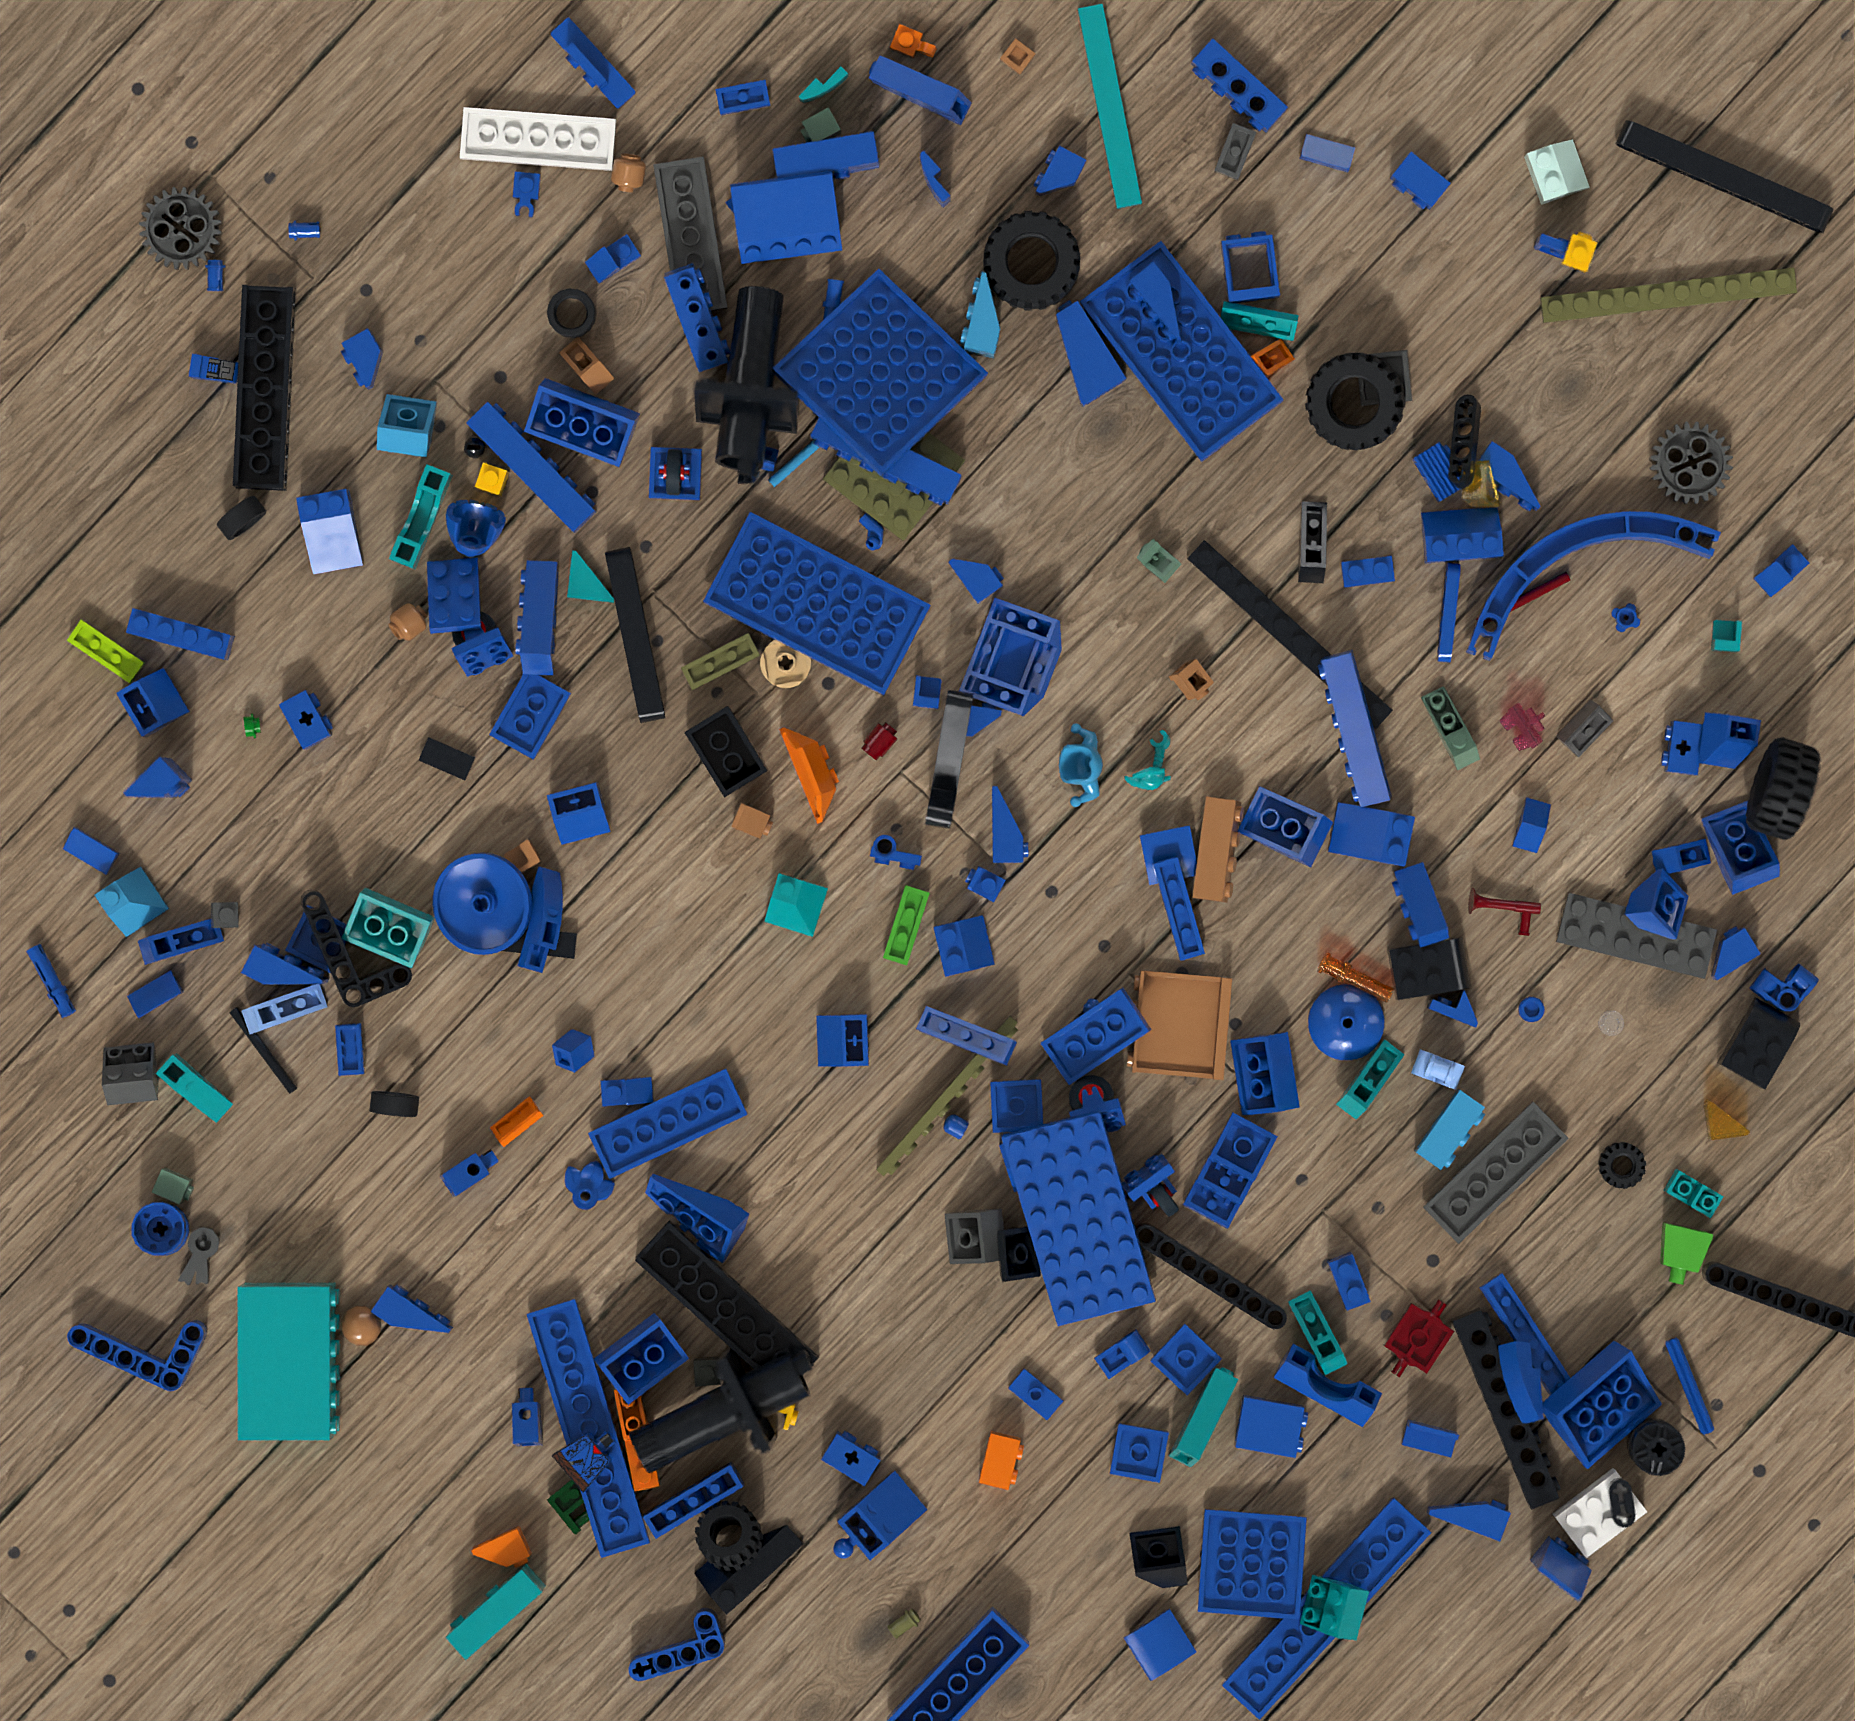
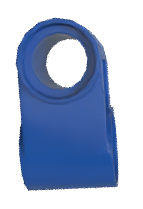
(1797, 984)

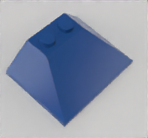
(1013, 658)

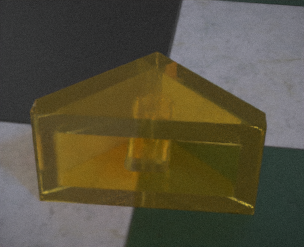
(1482, 491)
(1720, 1124)

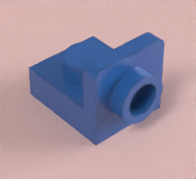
(984, 883)

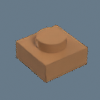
(1017, 56)

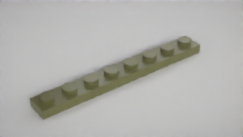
(941, 1105)

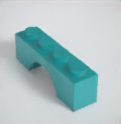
(422, 516)

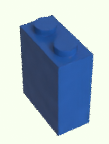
(1270, 1426)

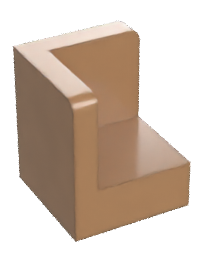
(523, 856)

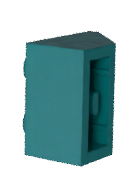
(1334, 1607)

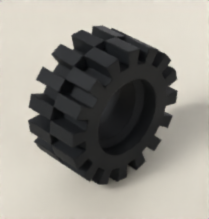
(1606, 1165)

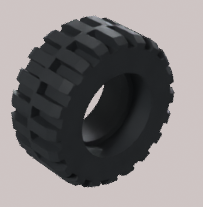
(1031, 225)
(1320, 401)
(1783, 788)

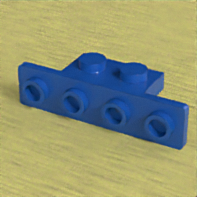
(593, 63)

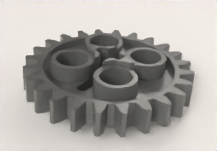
(193, 210)
(1699, 483)

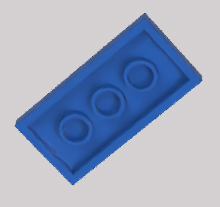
(1096, 1036)

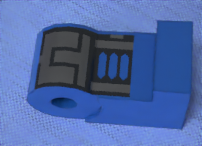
(213, 369)

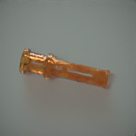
(1345, 973)

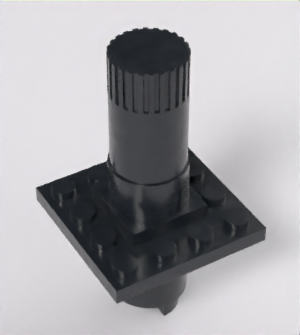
(747, 402)
(736, 1405)

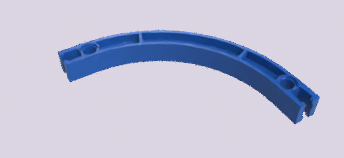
(1574, 537)

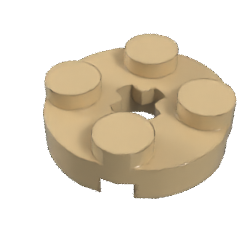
(777, 674)

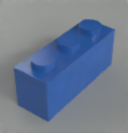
(1420, 905)

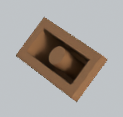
(586, 365)
(752, 821)

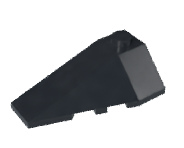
(733, 1586)

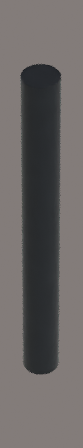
(264, 1052)

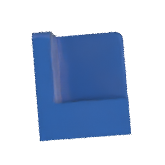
(927, 692)
(573, 1050)

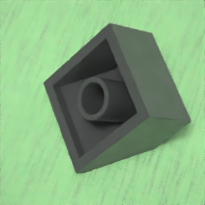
(973, 1235)

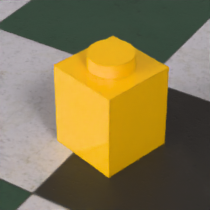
(492, 479)

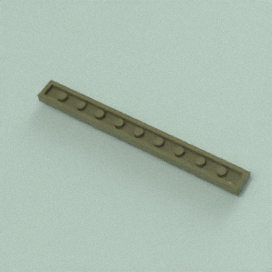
(1668, 295)

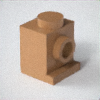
(1194, 671)

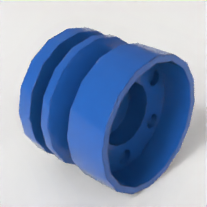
(149, 1219)

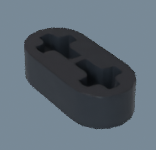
(1628, 1503)

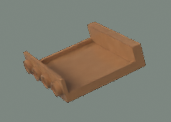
(1186, 1023)

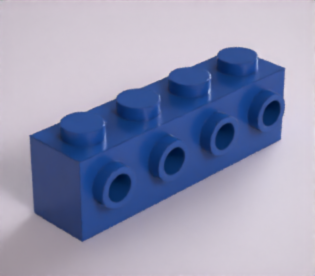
(696, 317)

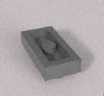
(1235, 151)

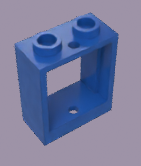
(1254, 294)

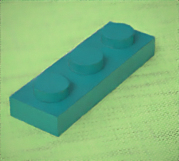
(1259, 321)

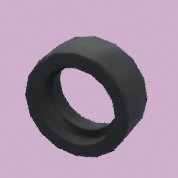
(552, 311)
(241, 517)
(394, 1104)

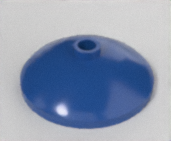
(1327, 1018)

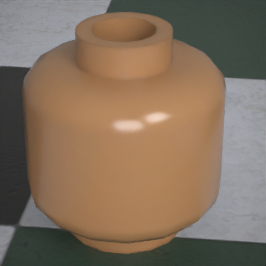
(628, 172)
(407, 621)

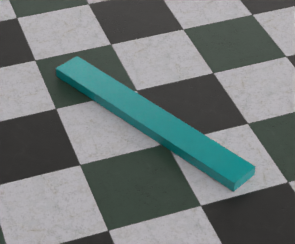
(1109, 106)

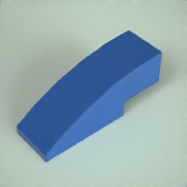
(1522, 1380)

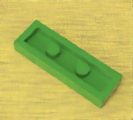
(906, 925)

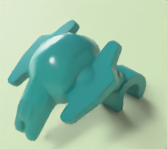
(1153, 776)

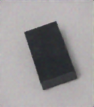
(447, 758)

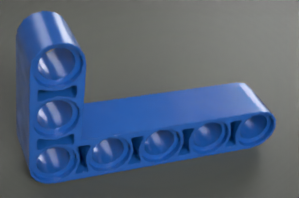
(140, 1356)

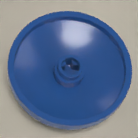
(482, 903)

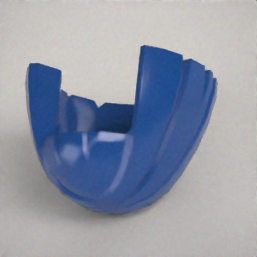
(474, 526)

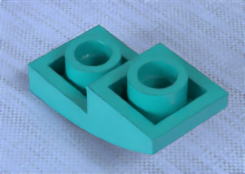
(1693, 1193)

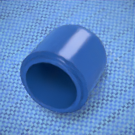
(955, 1126)

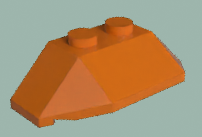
(812, 771)

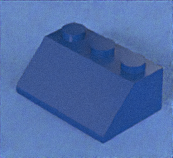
(1461, 535)
(160, 780)
(1265, 1074)
(641, 1358)

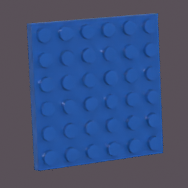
(879, 372)

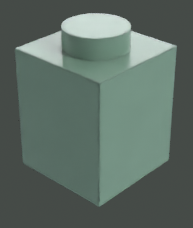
(820, 127)
(173, 1186)

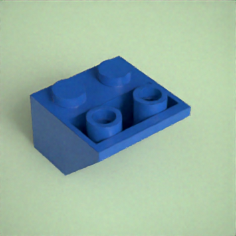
(153, 702)
(1727, 739)
(578, 813)
(842, 1040)

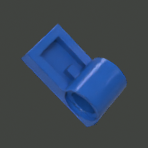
(906, 859)
(1122, 1354)

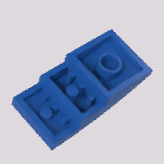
(1230, 1170)

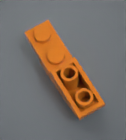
(631, 1418)

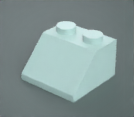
(1556, 171)

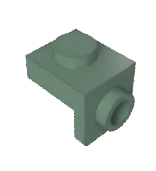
(1158, 560)

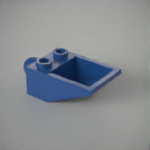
(881, 1514)

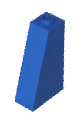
(920, 89)
(1088, 357)

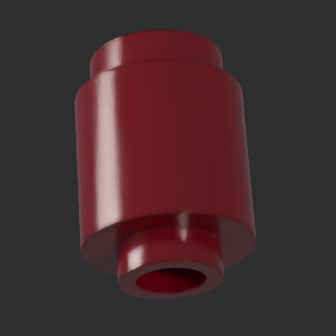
(879, 740)

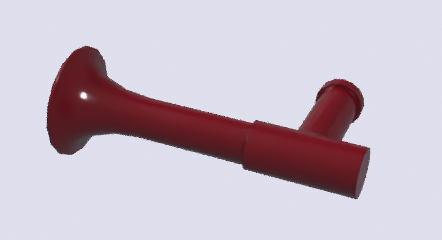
(1527, 908)

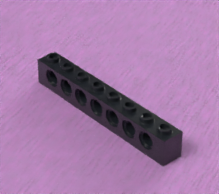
(1535, 1494)

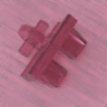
(1518, 717)

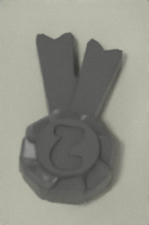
(202, 1244)

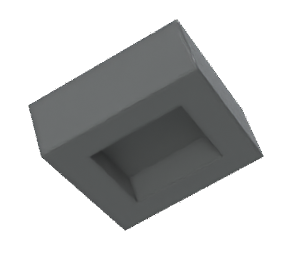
(224, 915)

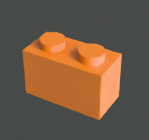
(1000, 1460)

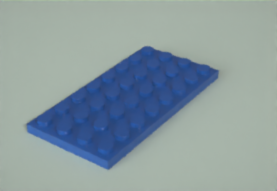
(1202, 384)
(816, 603)
(1078, 1218)

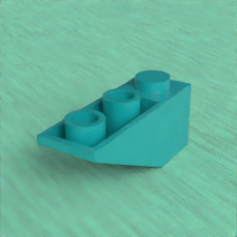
(194, 1087)

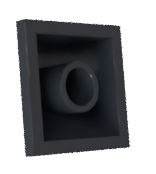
(1159, 1557)

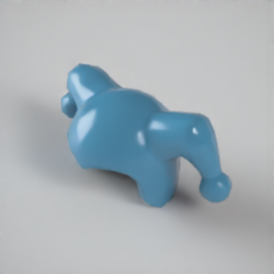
(1082, 765)

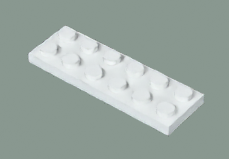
(538, 139)

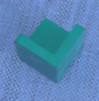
(1726, 636)

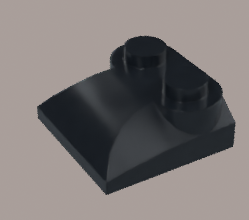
(1017, 1254)

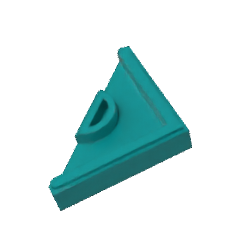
(584, 583)

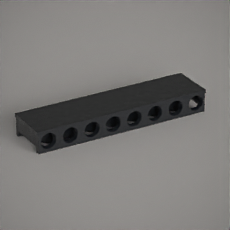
(264, 388)
(717, 1298)

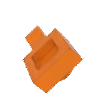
(909, 42)

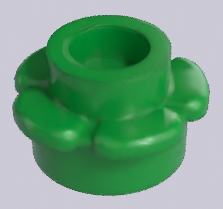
(252, 726)

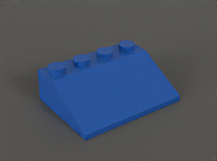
(786, 217)
(1601, 1403)

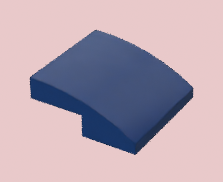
(931, 174)
(1168, 844)
(1159, 1645)

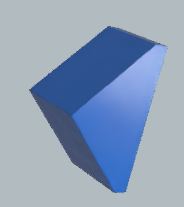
(1532, 825)

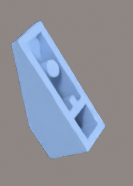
(284, 1008)

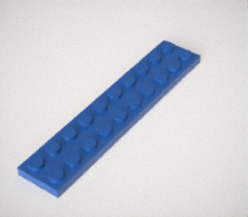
(584, 1410)
(1292, 1646)

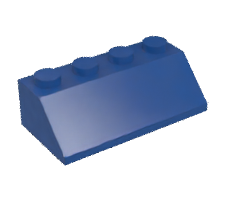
(581, 422)

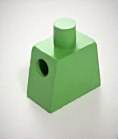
(1683, 1250)

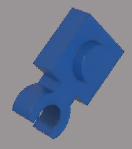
(526, 188)

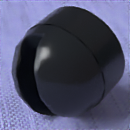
(474, 453)

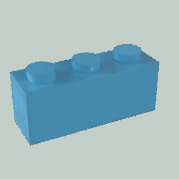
(1450, 1130)

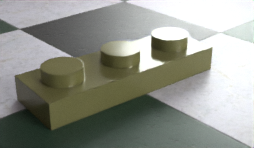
(720, 661)

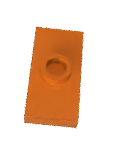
(516, 1121)

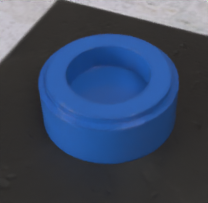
(1531, 1009)

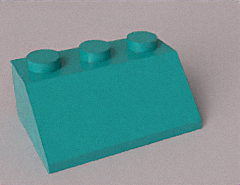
(388, 927)

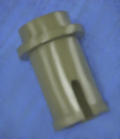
(904, 1623)

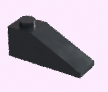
(1312, 542)

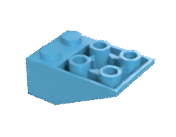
(984, 329)

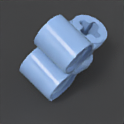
(1437, 1069)

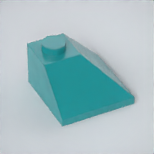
(795, 904)

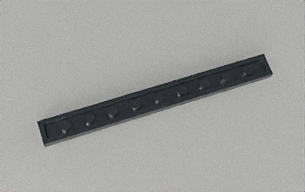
(1273, 619)

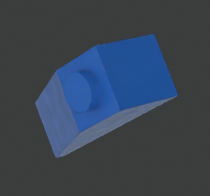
(1007, 838)
(179, 941)
(1479, 1517)

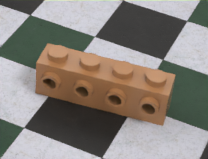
(1217, 849)

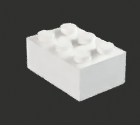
(1589, 1517)

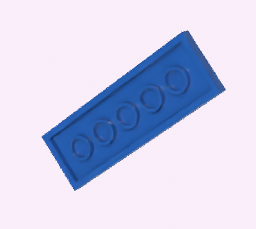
(667, 1123)

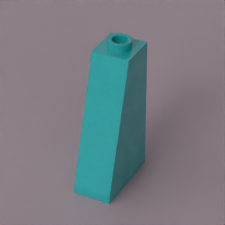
(1204, 1417)

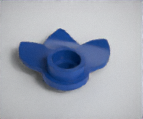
(589, 1181)

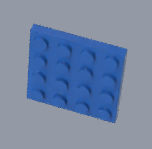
(1252, 1564)

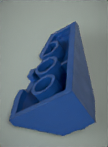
(707, 1217)

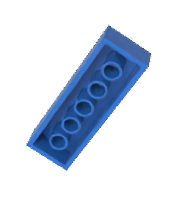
(964, 1672)

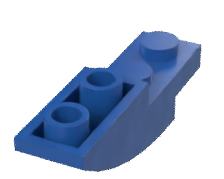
(545, 920)

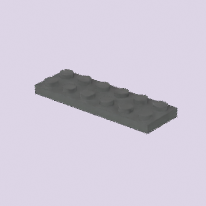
(690, 222)
(1607, 930)
(1495, 1172)

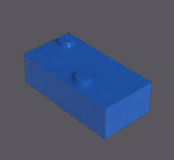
(838, 155)

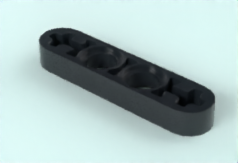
(1464, 441)

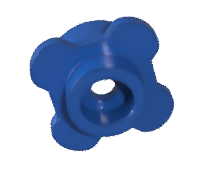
(1632, 620)

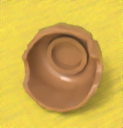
(360, 1326)

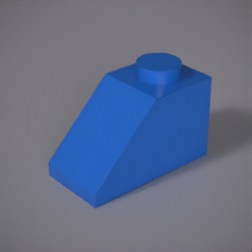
(977, 578)
(1681, 856)
(1733, 952)

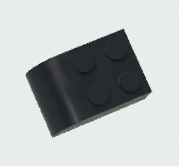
(726, 751)
(1429, 969)
(1759, 1043)

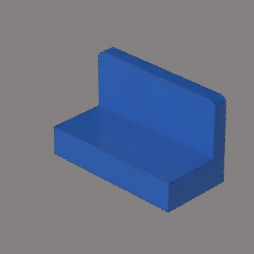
(1429, 1438)

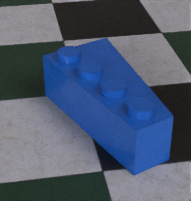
(538, 617)

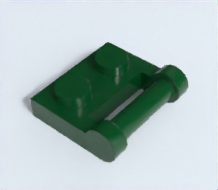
(565, 1502)

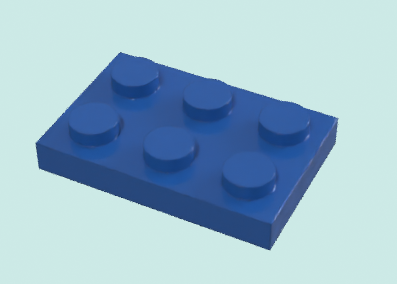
(454, 595)
(530, 714)

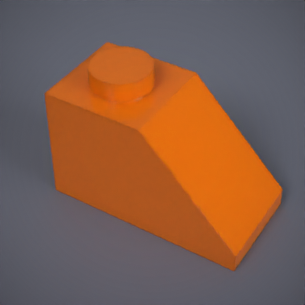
(505, 1549)

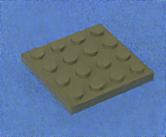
(883, 500)

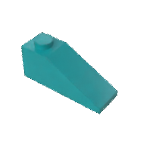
(1370, 1080)
(1318, 1332)

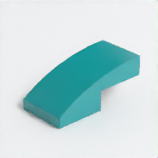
(817, 89)

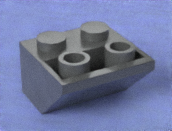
(130, 1074)

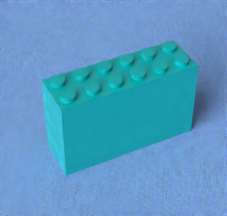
(288, 1361)

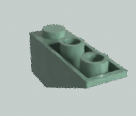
(1451, 728)

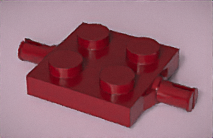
(1419, 1338)

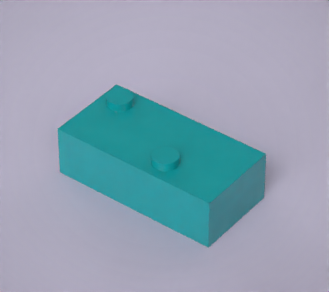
(495, 1611)

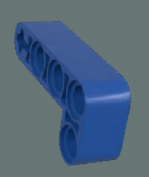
(675, 1650)

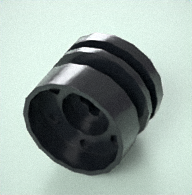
(1645, 1437)

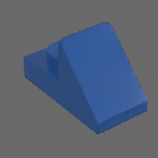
(612, 258)
(1781, 570)
(1462, 1011)
(627, 1091)

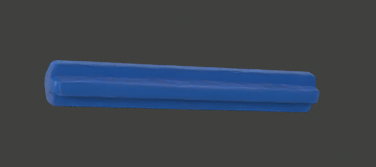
(1689, 1385)

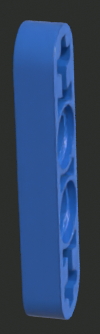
(1448, 612)

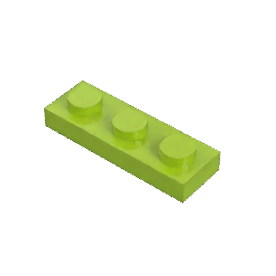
(106, 651)

